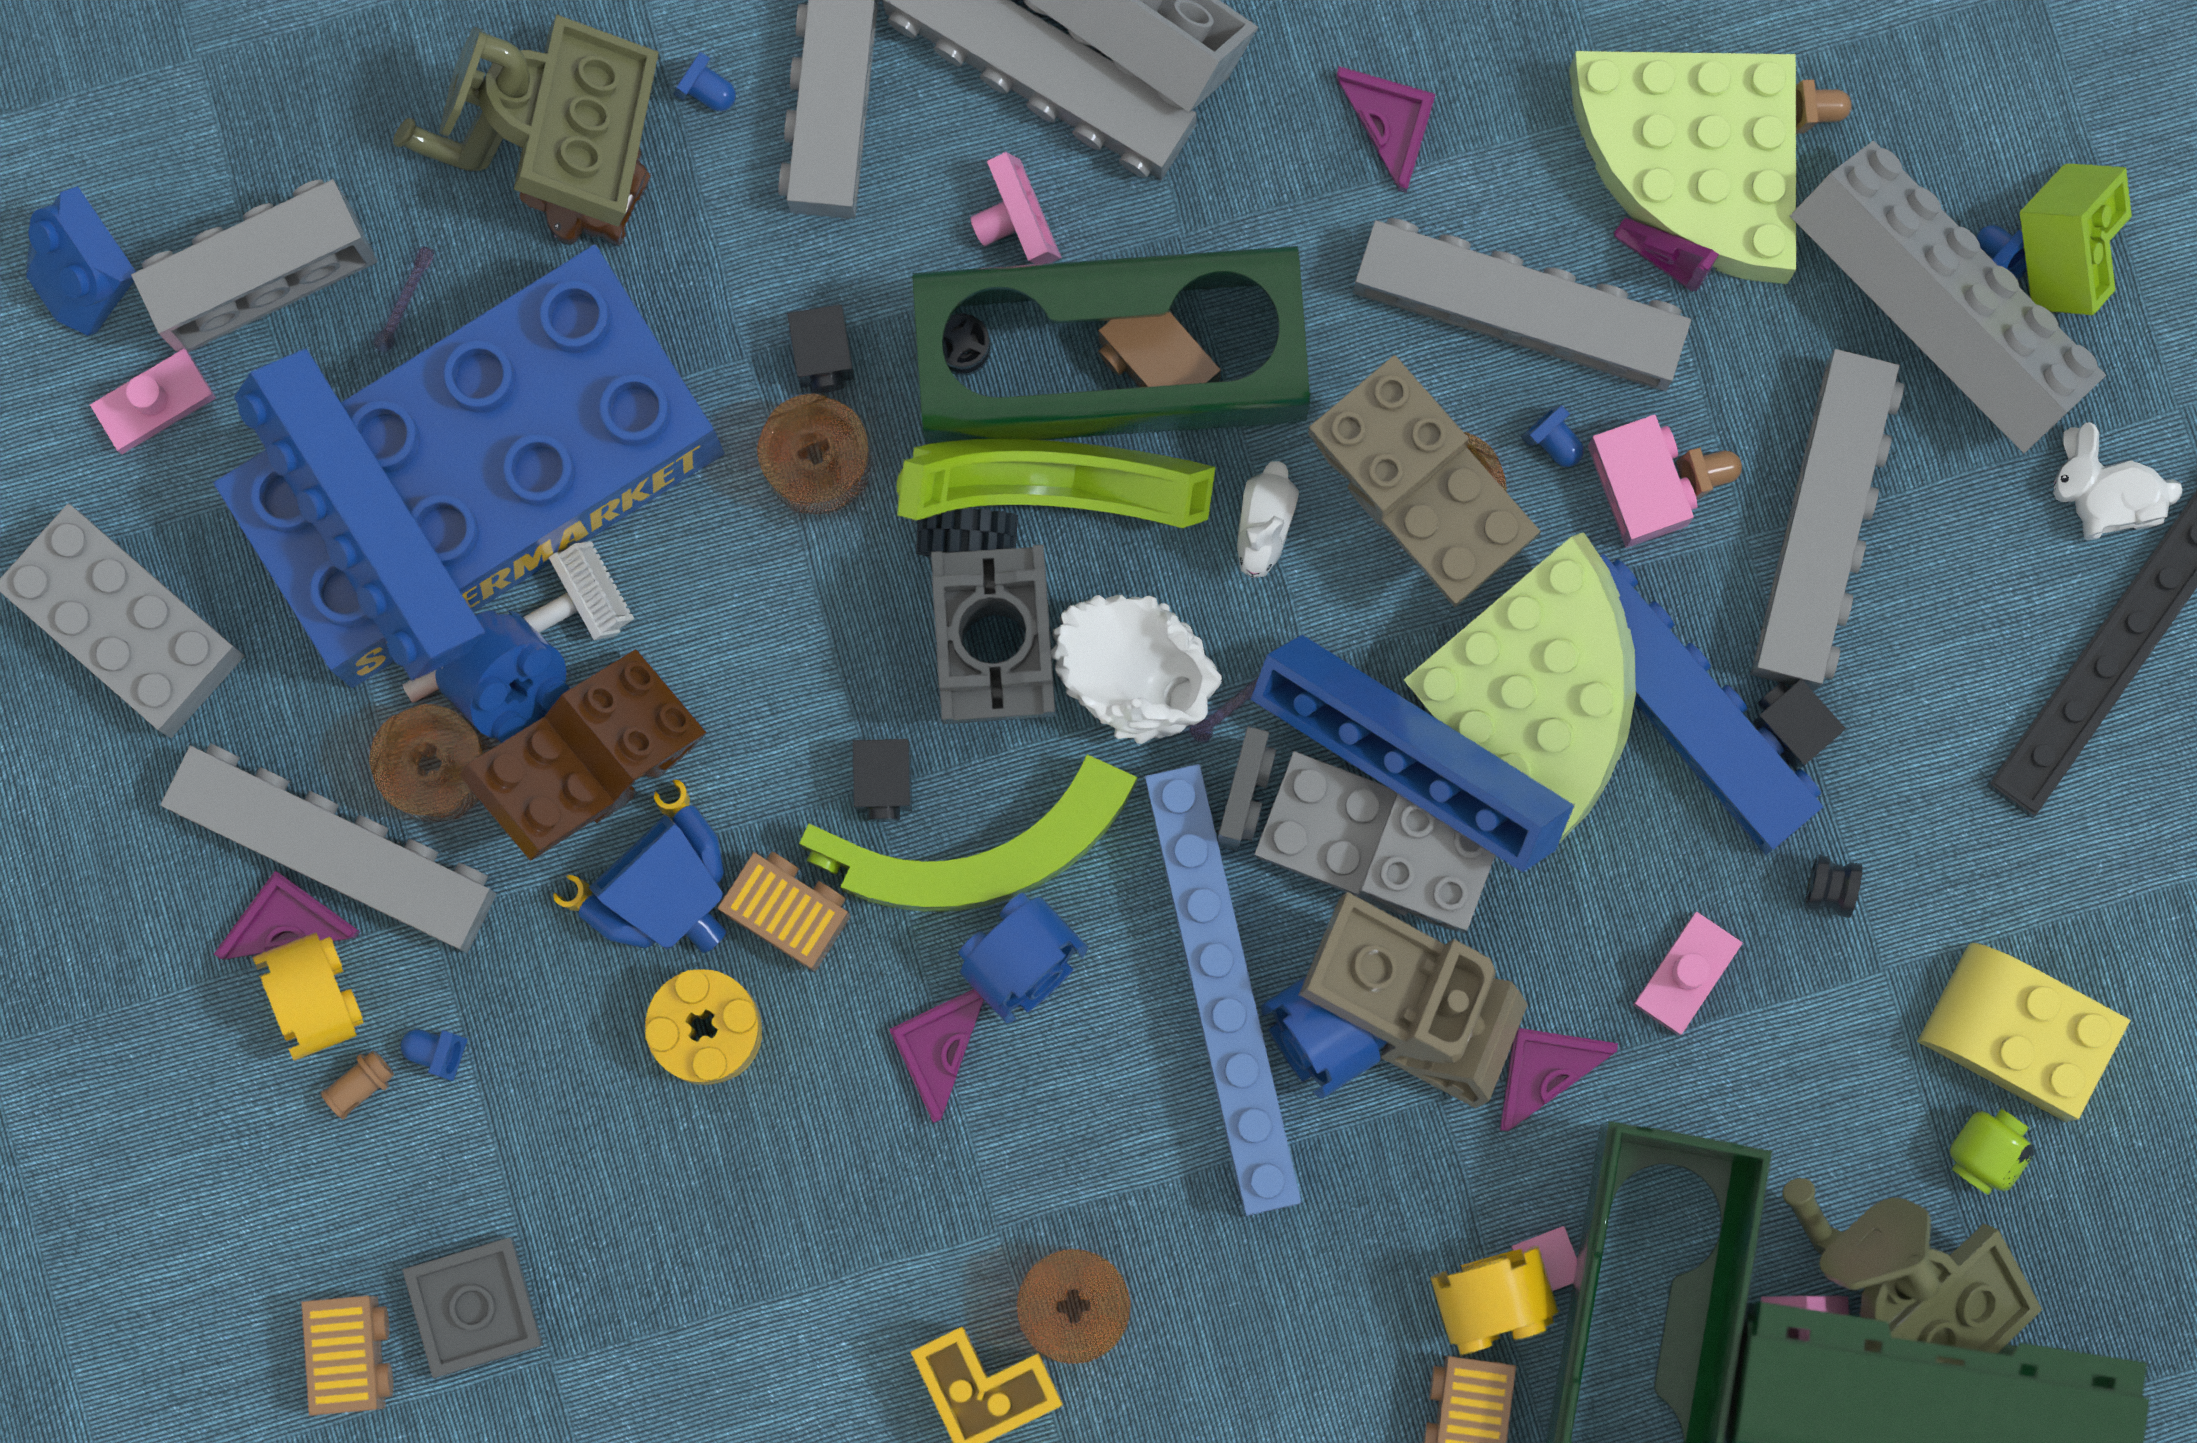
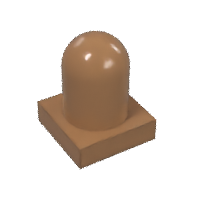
(1819, 105)
(1709, 470)

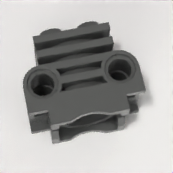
(984, 585)

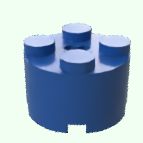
(506, 677)
(1020, 956)
(1319, 1041)

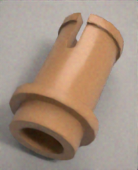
(357, 1084)

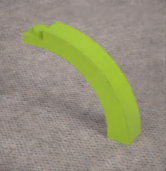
(1054, 474)
(991, 876)

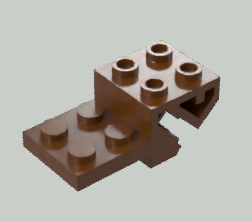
(583, 755)

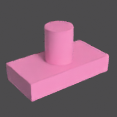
(1016, 213)
(152, 401)
(1687, 973)

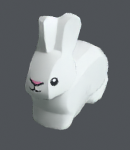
(2111, 495)
(1265, 519)

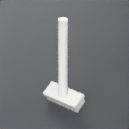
(588, 592)

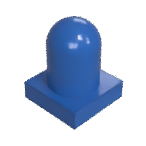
(706, 86)
(2004, 248)
(1556, 437)
(438, 1052)

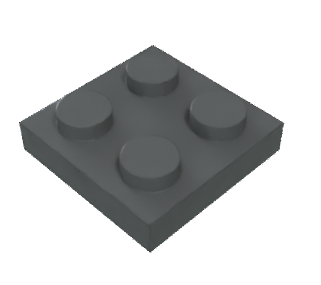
(1252, 770)
(472, 1307)

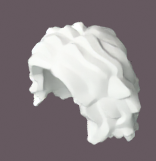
(1134, 666)

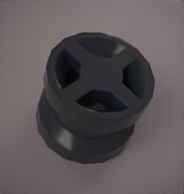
(965, 334)
(1833, 886)

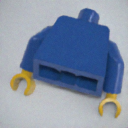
(659, 884)

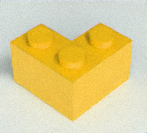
(978, 1405)

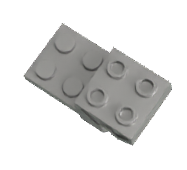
(1373, 845)

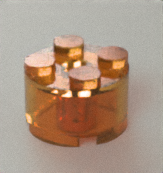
(784, 443)
(415, 735)
(1049, 1284)

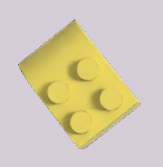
(2024, 1031)

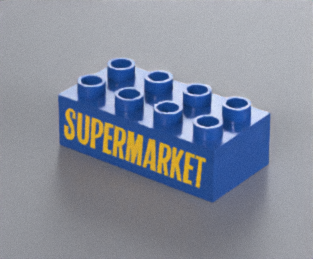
(501, 448)

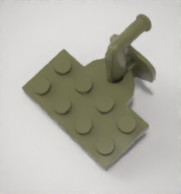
(568, 109)
(1955, 1300)

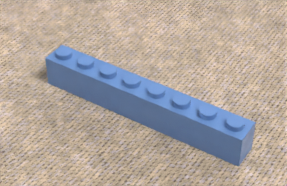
(1222, 990)

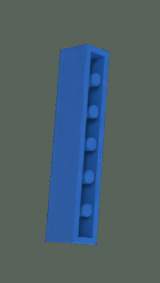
(358, 514)
(1709, 726)
(1412, 753)

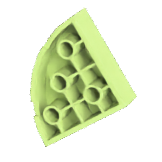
(1698, 148)
(1543, 677)

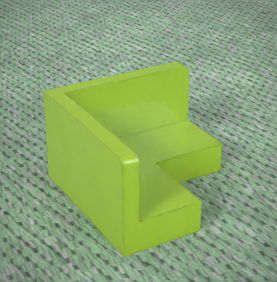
(2070, 234)

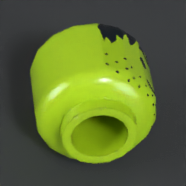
(1991, 1151)

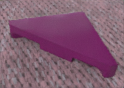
(1391, 117)
(1675, 256)
(280, 916)
(935, 1047)
(1543, 1068)

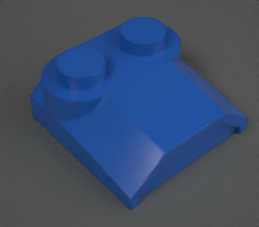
(76, 263)

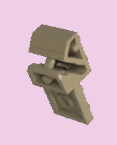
(1422, 481)
(1422, 997)

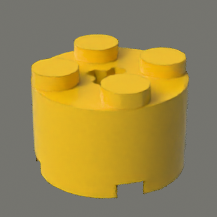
(307, 995)
(697, 995)
(1495, 1298)

